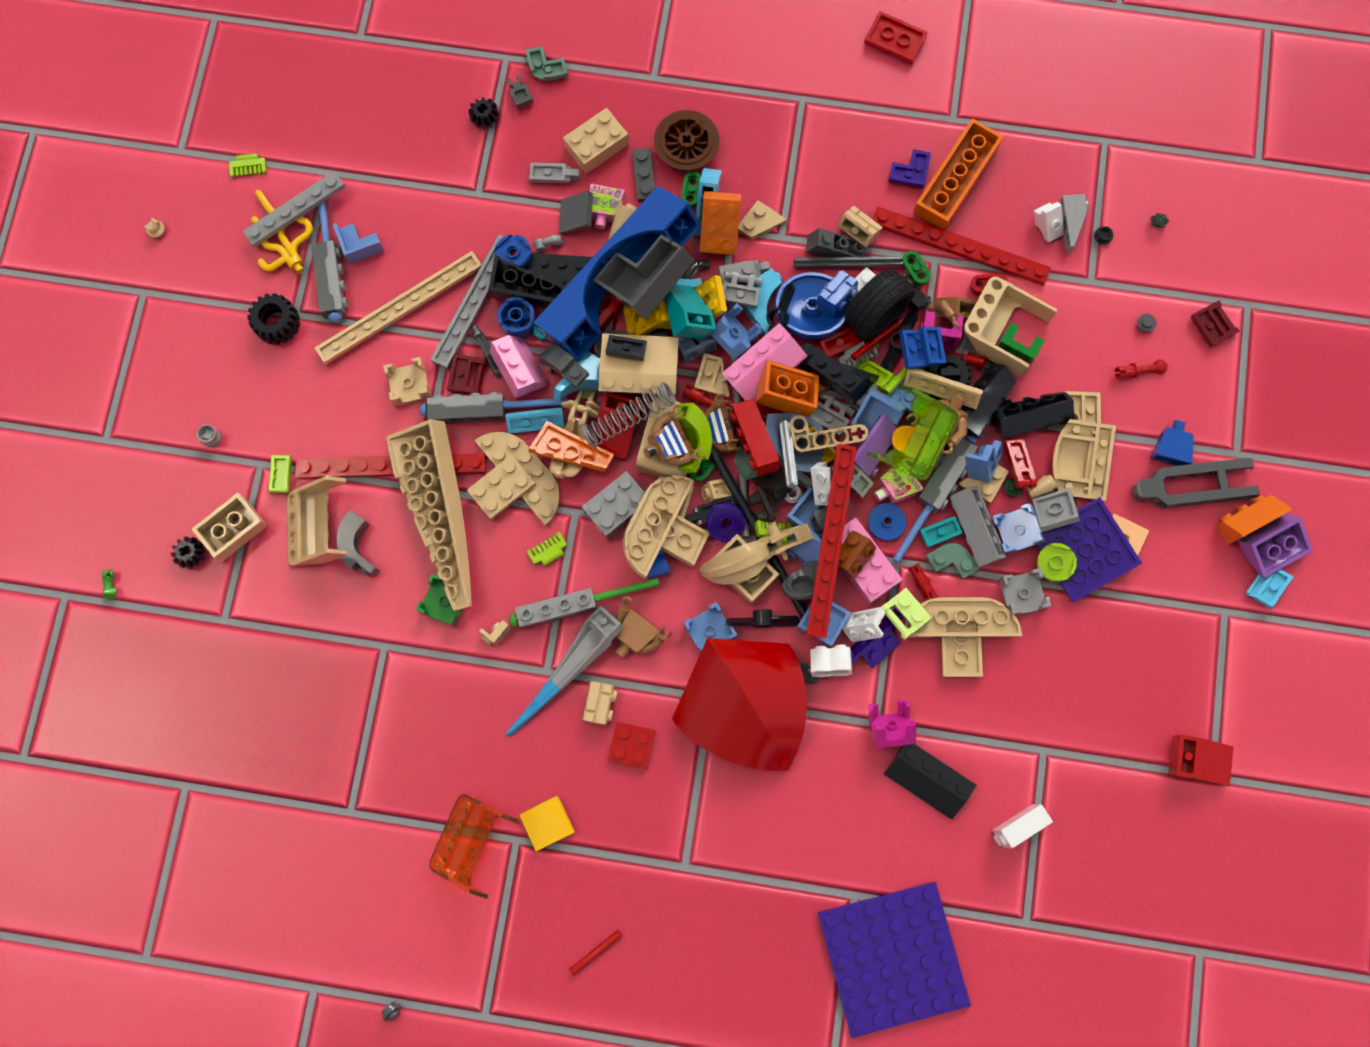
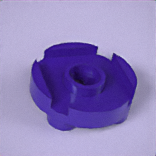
(719, 513)

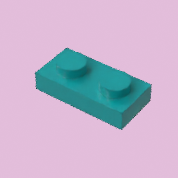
(940, 532)

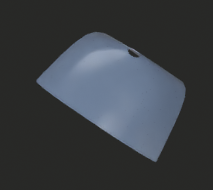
(803, 460)

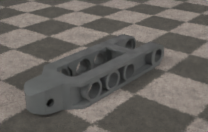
(1154, 490)

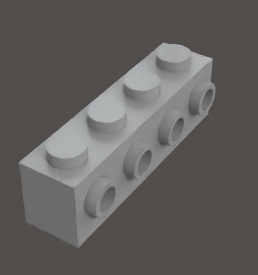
(978, 526)

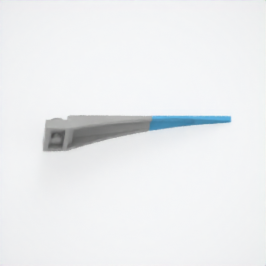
(590, 642)

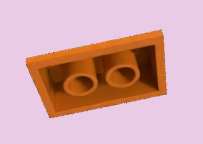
(787, 389)
(1251, 518)

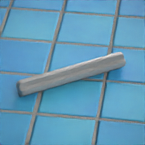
(788, 454)

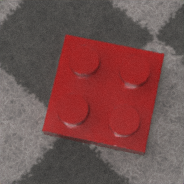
(631, 745)

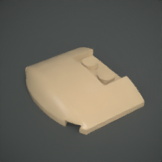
(1084, 458)

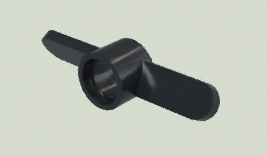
(782, 307)
(894, 351)
(764, 618)

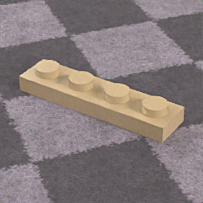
(942, 387)

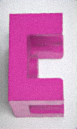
(949, 336)
(892, 729)

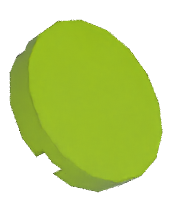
(1057, 562)

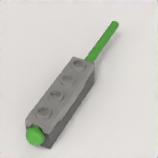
(568, 605)

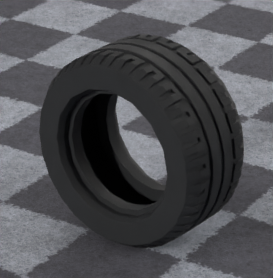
(879, 304)

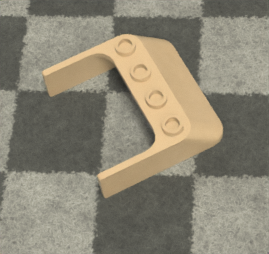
(991, 315)
(309, 523)

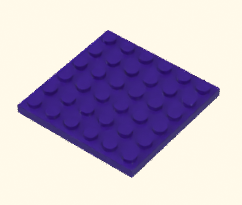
(893, 959)

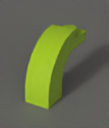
(697, 432)

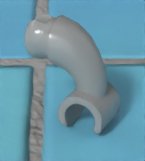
(540, 244)

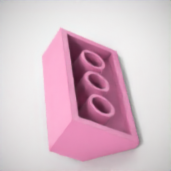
(775, 347)

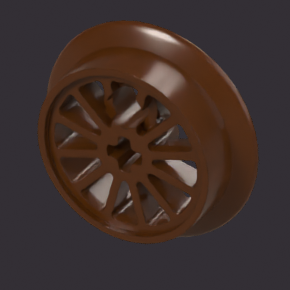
(697, 123)

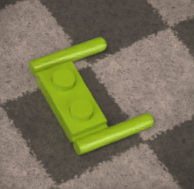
(887, 381)

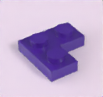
(912, 174)

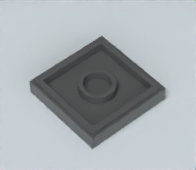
(576, 213)

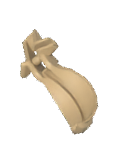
(564, 469)
(750, 558)

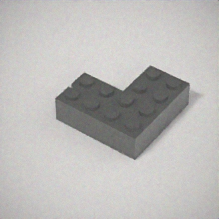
(647, 282)

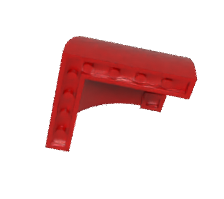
(745, 703)

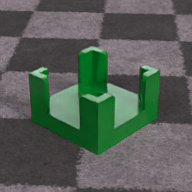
(1017, 349)
(437, 603)

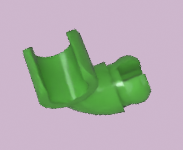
(108, 590)

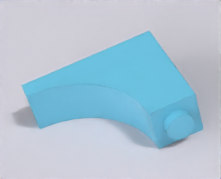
(710, 182)
(770, 286)
(591, 364)

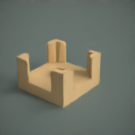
(408, 383)

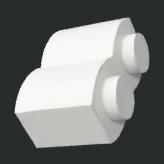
(831, 661)

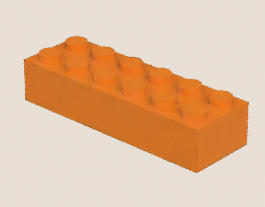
(958, 174)

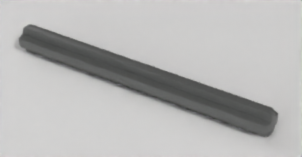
(853, 261)

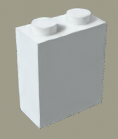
(1021, 826)

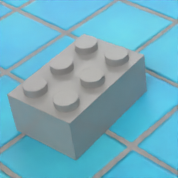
(614, 505)

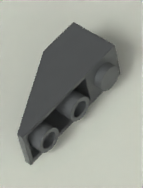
(830, 244)

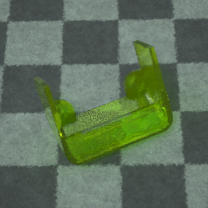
(927, 439)

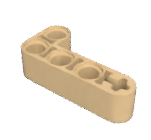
(830, 435)

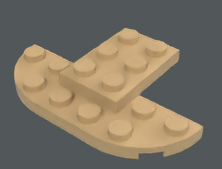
(515, 476)
(658, 527)
(961, 626)

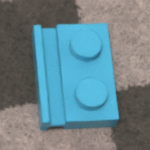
(1269, 589)

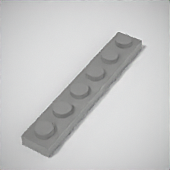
(294, 209)

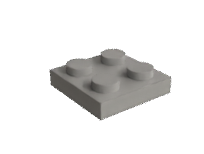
(1056, 509)

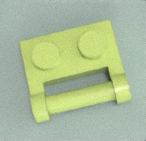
(910, 610)

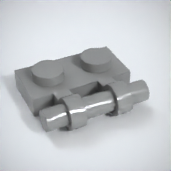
(741, 294)
(829, 418)

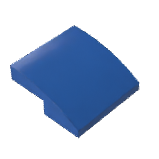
(922, 347)

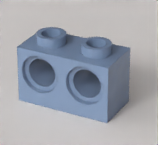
(691, 348)

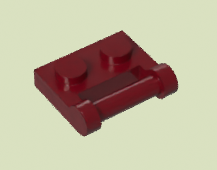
(1211, 327)
(461, 372)

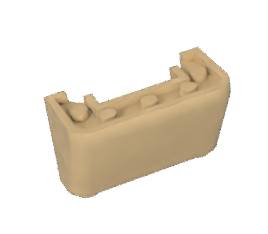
(652, 466)

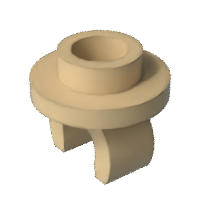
(155, 228)

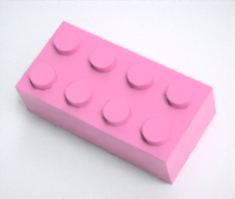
(877, 574)

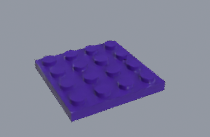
(1099, 548)

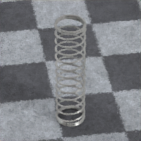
(671, 401)

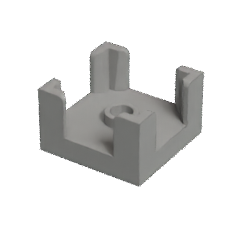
(1024, 592)

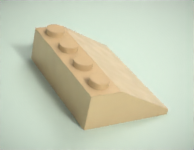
(639, 376)

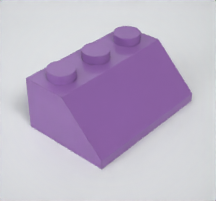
(877, 442)
(1276, 544)

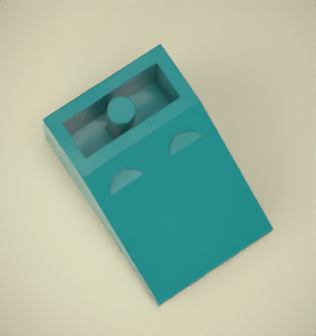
(688, 313)

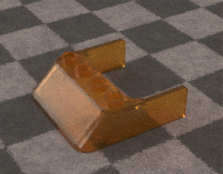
(463, 841)

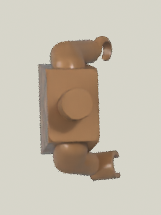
(951, 307)
(960, 428)
(637, 632)

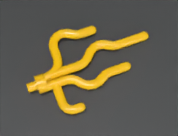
(289, 253)

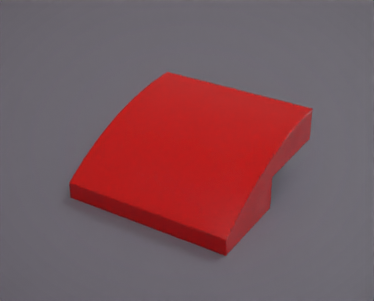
(838, 342)

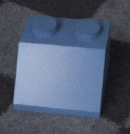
(805, 551)

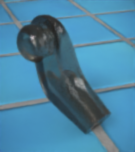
(695, 267)

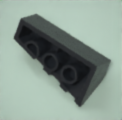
(513, 281)
(841, 378)
(996, 386)
(1032, 414)

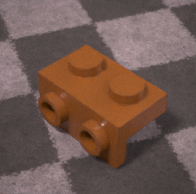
(855, 553)

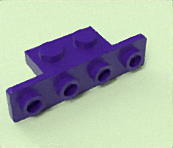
(877, 649)

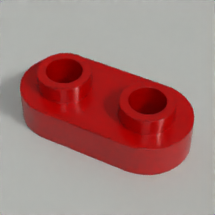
(982, 280)

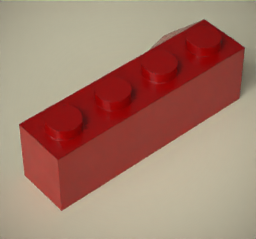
(755, 437)

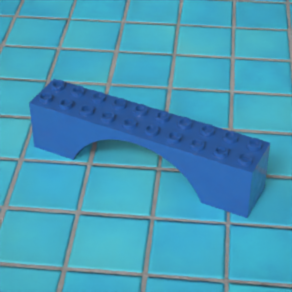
(574, 314)

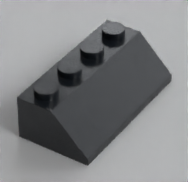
(930, 779)

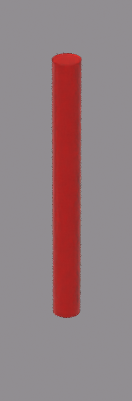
(877, 339)

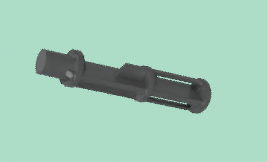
(479, 336)

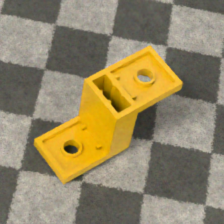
(659, 317)

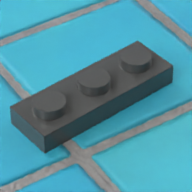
(643, 173)

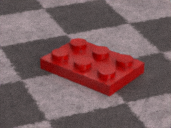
(895, 37)

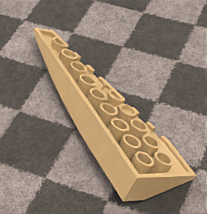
(428, 479)

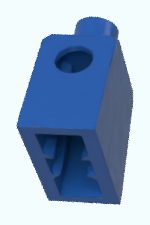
(1174, 445)

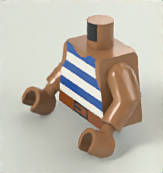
(722, 429)
(669, 441)

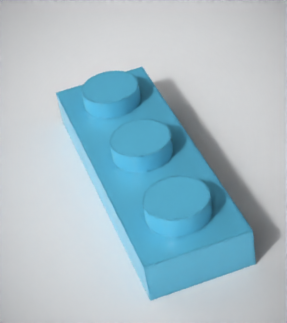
(533, 420)

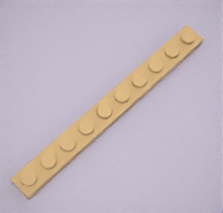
(398, 307)

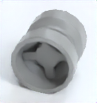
(205, 433)

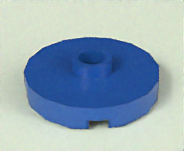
(511, 244)
(886, 531)

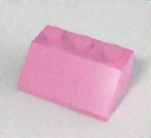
(517, 365)

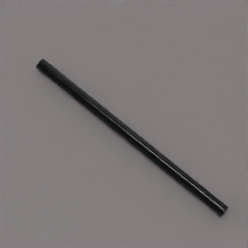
(750, 518)

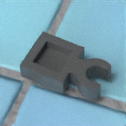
(520, 93)

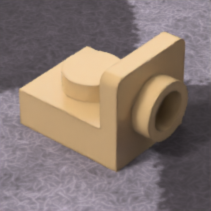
(714, 490)
(498, 632)

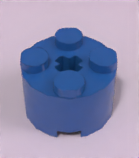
(514, 308)

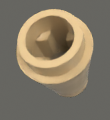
(1045, 485)

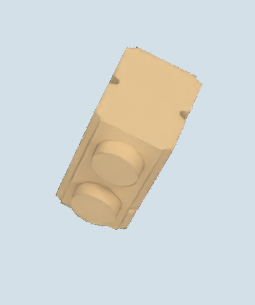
(859, 226)
(599, 703)

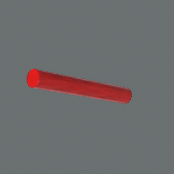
(595, 952)

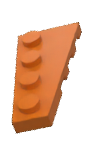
(570, 448)

